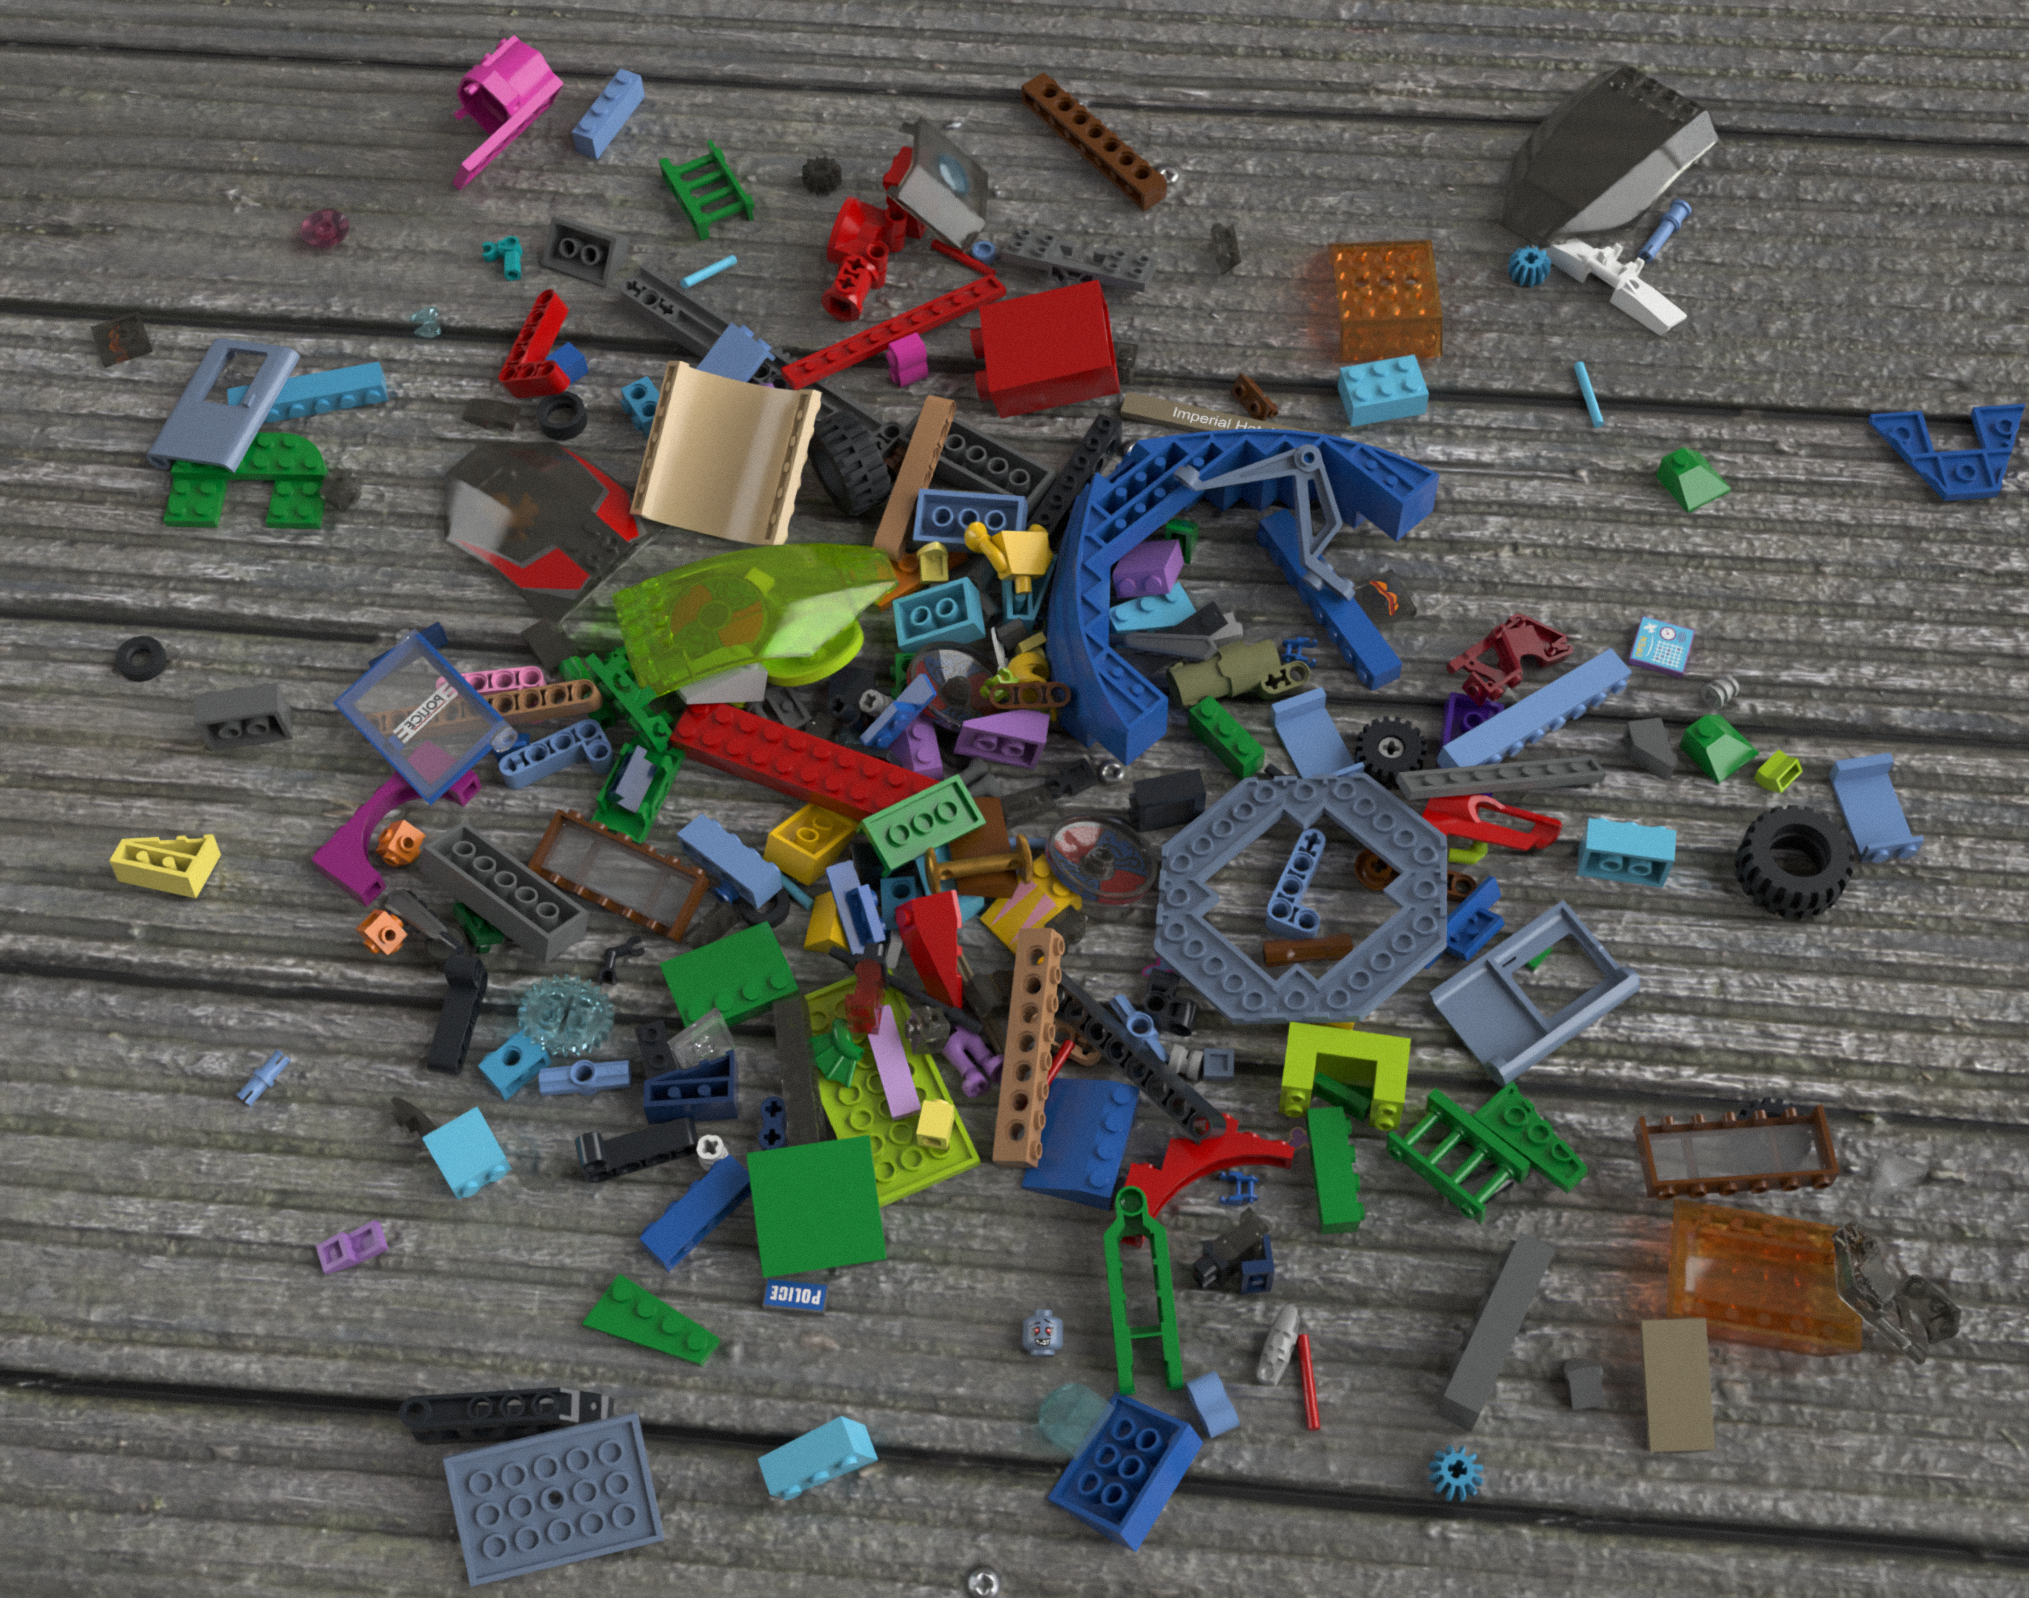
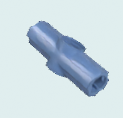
(566, 1079)

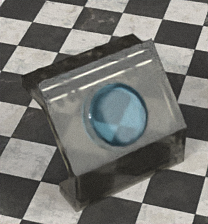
(942, 187)

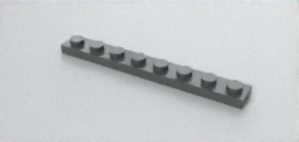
(1500, 777)

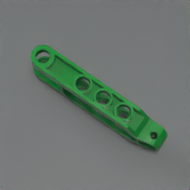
(1132, 1220)

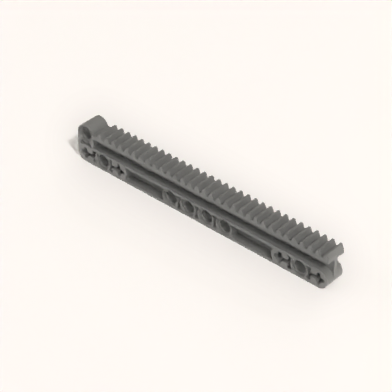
(699, 327)

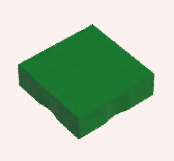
(816, 1206)

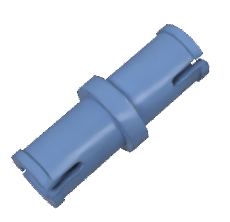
(263, 1077)

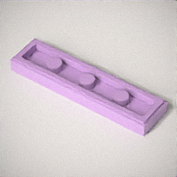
(894, 1069)

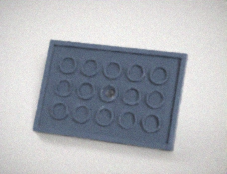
(517, 1524)

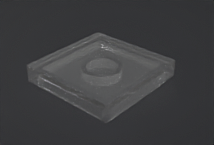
(702, 1040)

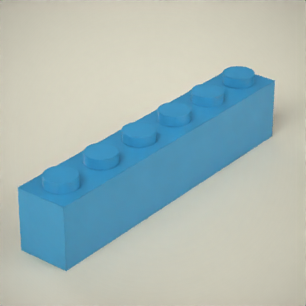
(323, 392)

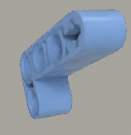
(518, 774)
(1297, 882)

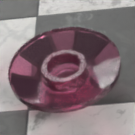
(324, 228)

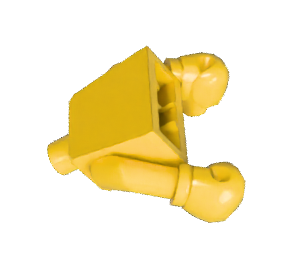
(1013, 553)

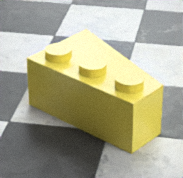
(166, 865)

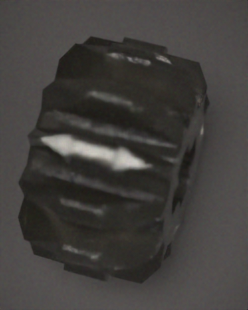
(821, 175)

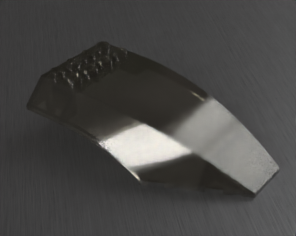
(1603, 158)

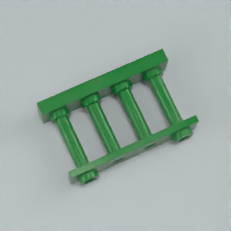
(692, 205)
(1463, 1128)

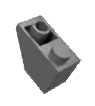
(1649, 746)

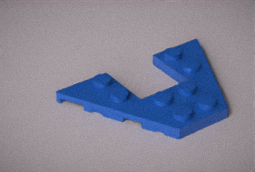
(1962, 472)

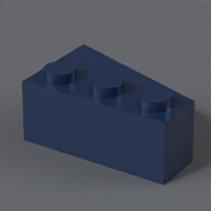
(698, 1092)

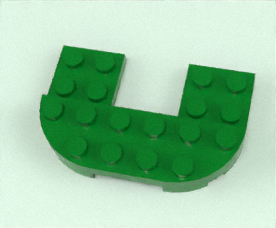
(283, 457)

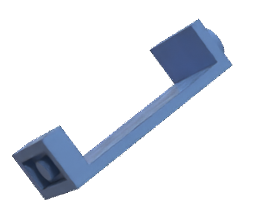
(1312, 736)
(1872, 808)

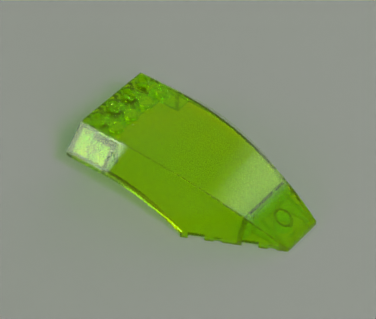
(747, 609)

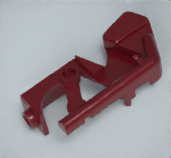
(1510, 641)

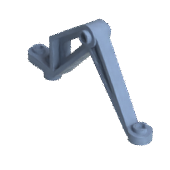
(1292, 464)

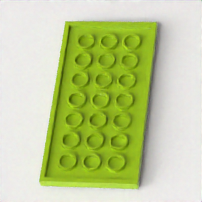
(863, 1110)

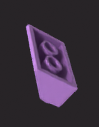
(919, 748)

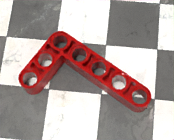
(525, 369)

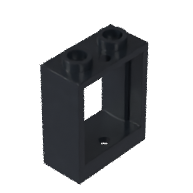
(1167, 800)

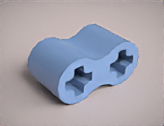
(1212, 1404)

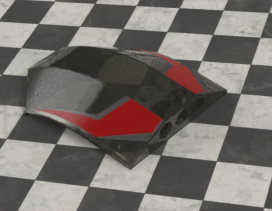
(543, 521)

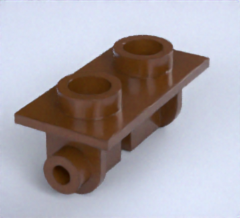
(1251, 398)

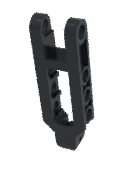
(458, 1420)

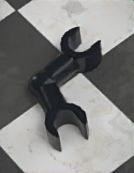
(617, 952)

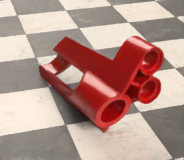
(1459, 818)

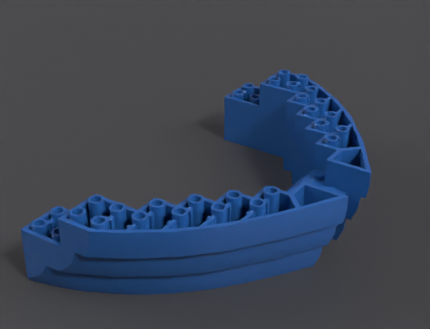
(1117, 512)

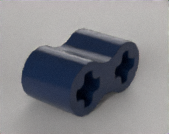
(773, 1127)

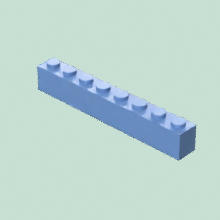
(1538, 713)

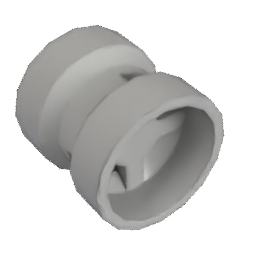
(1186, 1061)

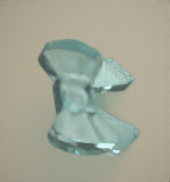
(428, 316)

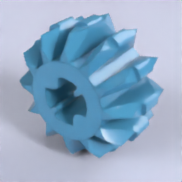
(1529, 266)
(1467, 1478)

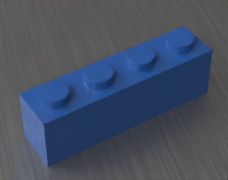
(697, 1213)

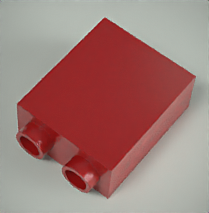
(1045, 350)

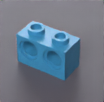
(641, 402)
(889, 891)

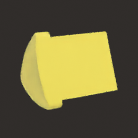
(933, 563)

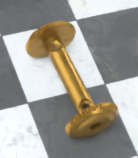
(1020, 859)

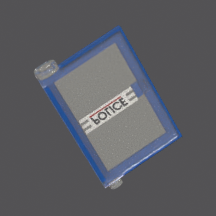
(424, 716)

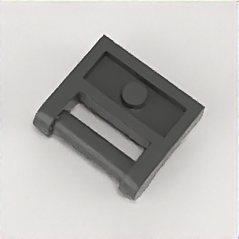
(785, 706)

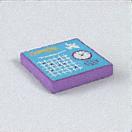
(1661, 647)

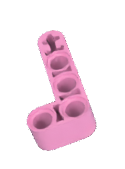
(515, 678)

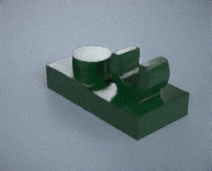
(477, 928)

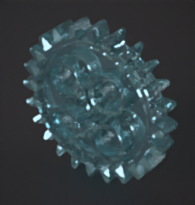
(545, 1008)

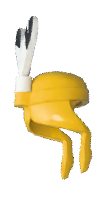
(1028, 667)

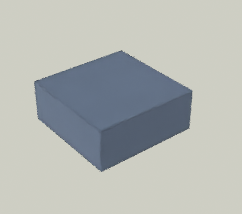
(1218, 1064)

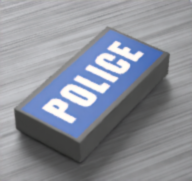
(796, 1296)

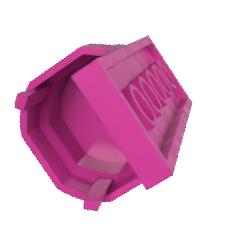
(504, 99)

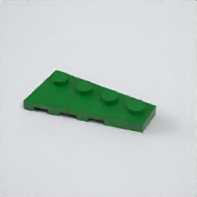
(1521, 1128)
(643, 1319)

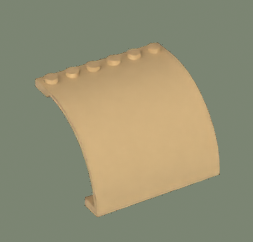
(725, 456)

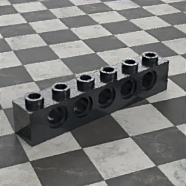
(1088, 459)

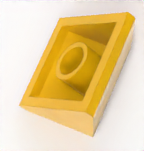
(825, 926)

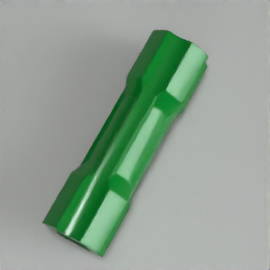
(572, 670)

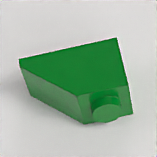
(1186, 533)

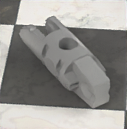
(1279, 1346)

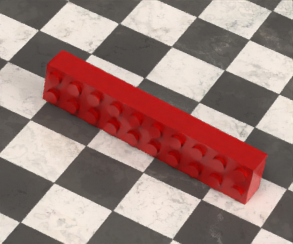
(793, 761)

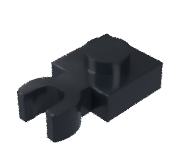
(1074, 777)

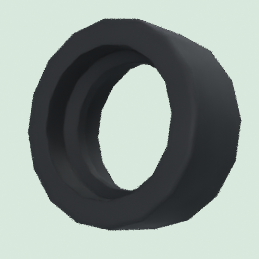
(564, 430)

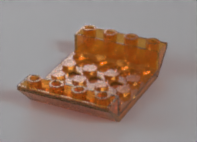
(1387, 319)

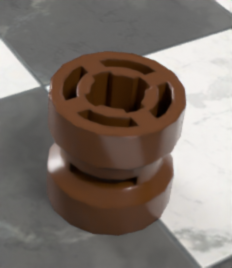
(895, 462)

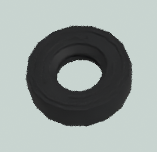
(134, 646)
(774, 917)

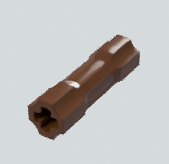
(1284, 951)

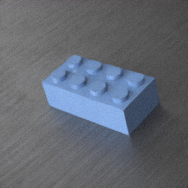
(946, 515)

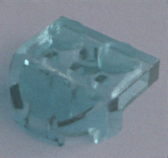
(1073, 1418)

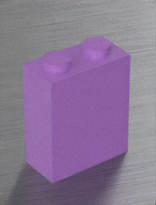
(1148, 569)

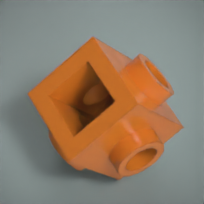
(400, 843)
(382, 932)

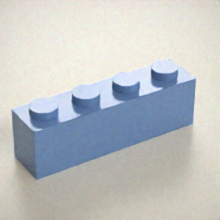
(608, 114)
(730, 860)

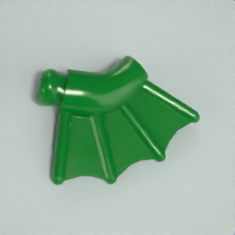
(837, 1053)

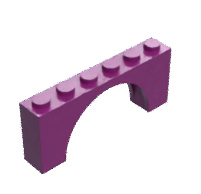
(346, 856)

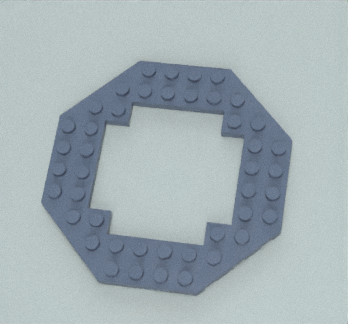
(1363, 976)

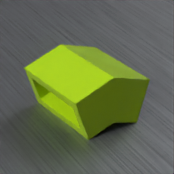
(1778, 772)

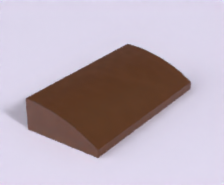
(985, 841)

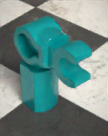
(510, 251)

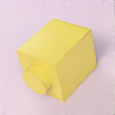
(935, 1124)

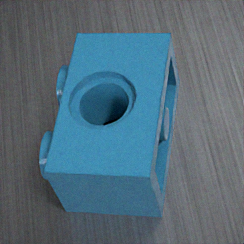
(510, 1079)

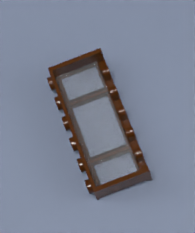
(619, 874)
(1736, 1154)

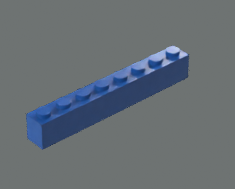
(1343, 620)

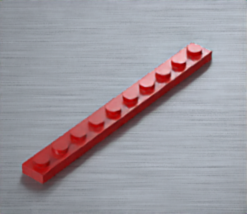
(878, 337)

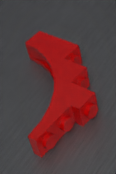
(1188, 1162)

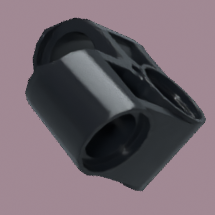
(1176, 1013)

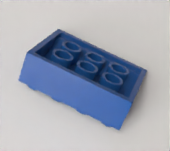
(1084, 1140)
(1127, 1472)

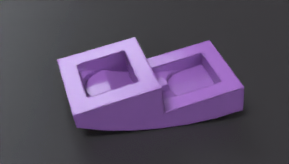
(353, 1248)

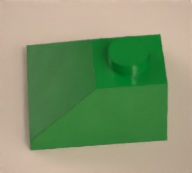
(1690, 479)
(1717, 747)

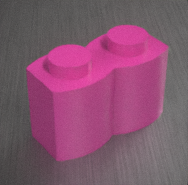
(907, 360)

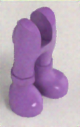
(975, 1082)

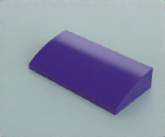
(1463, 715)

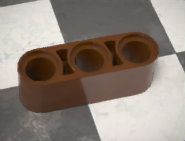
(1041, 689)

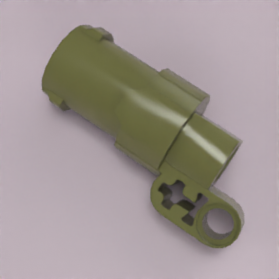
(1234, 672)

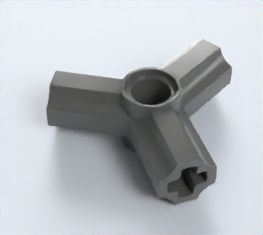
(981, 576)

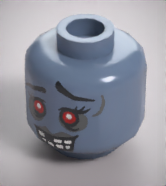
(1042, 1334)

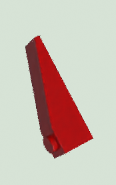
(930, 936)

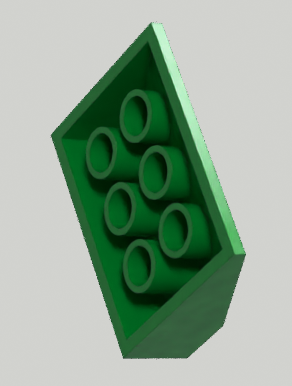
(733, 974)

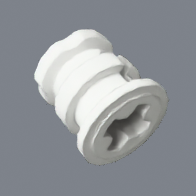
(707, 1144)

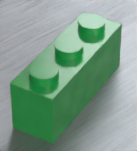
(1226, 738)

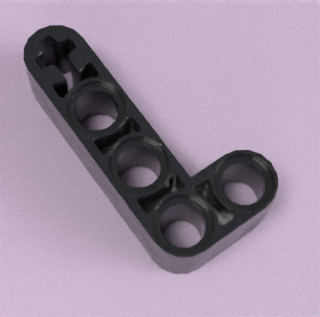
(459, 1014)
(635, 1151)

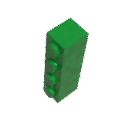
(1333, 1171)

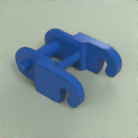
(1301, 642)
(1239, 1179)

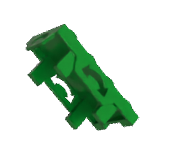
(631, 701)
(639, 825)

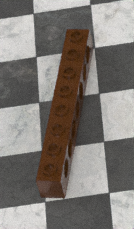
(1094, 141)

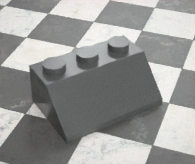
(584, 250)

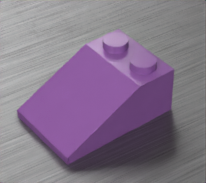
(1005, 738)

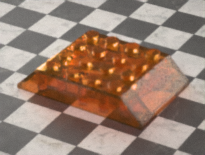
(1759, 1280)

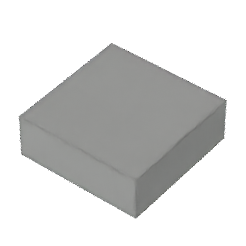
(893, 948)

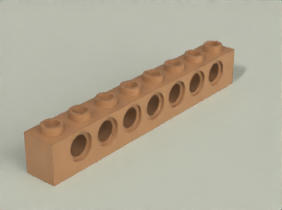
(1031, 946)

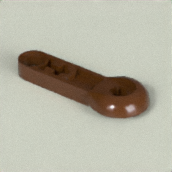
(1365, 873)

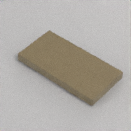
(1676, 1384)

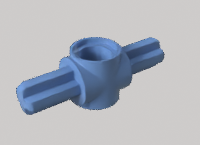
(1133, 1020)

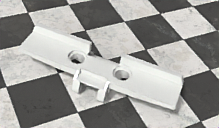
(1630, 292)

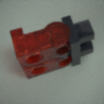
(866, 1005)

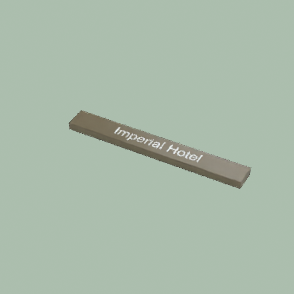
(1188, 417)

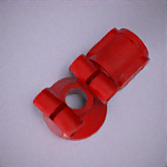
(860, 254)

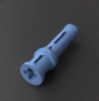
(1669, 223)

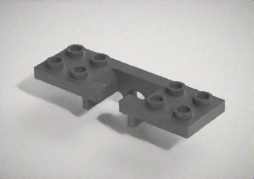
(1050, 253)

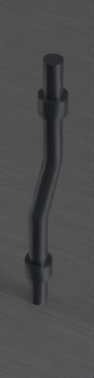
(954, 1014)

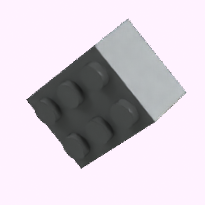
(243, 716)

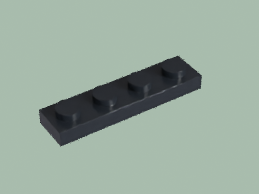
(1206, 620)

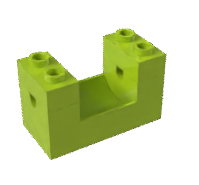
(1350, 1059)

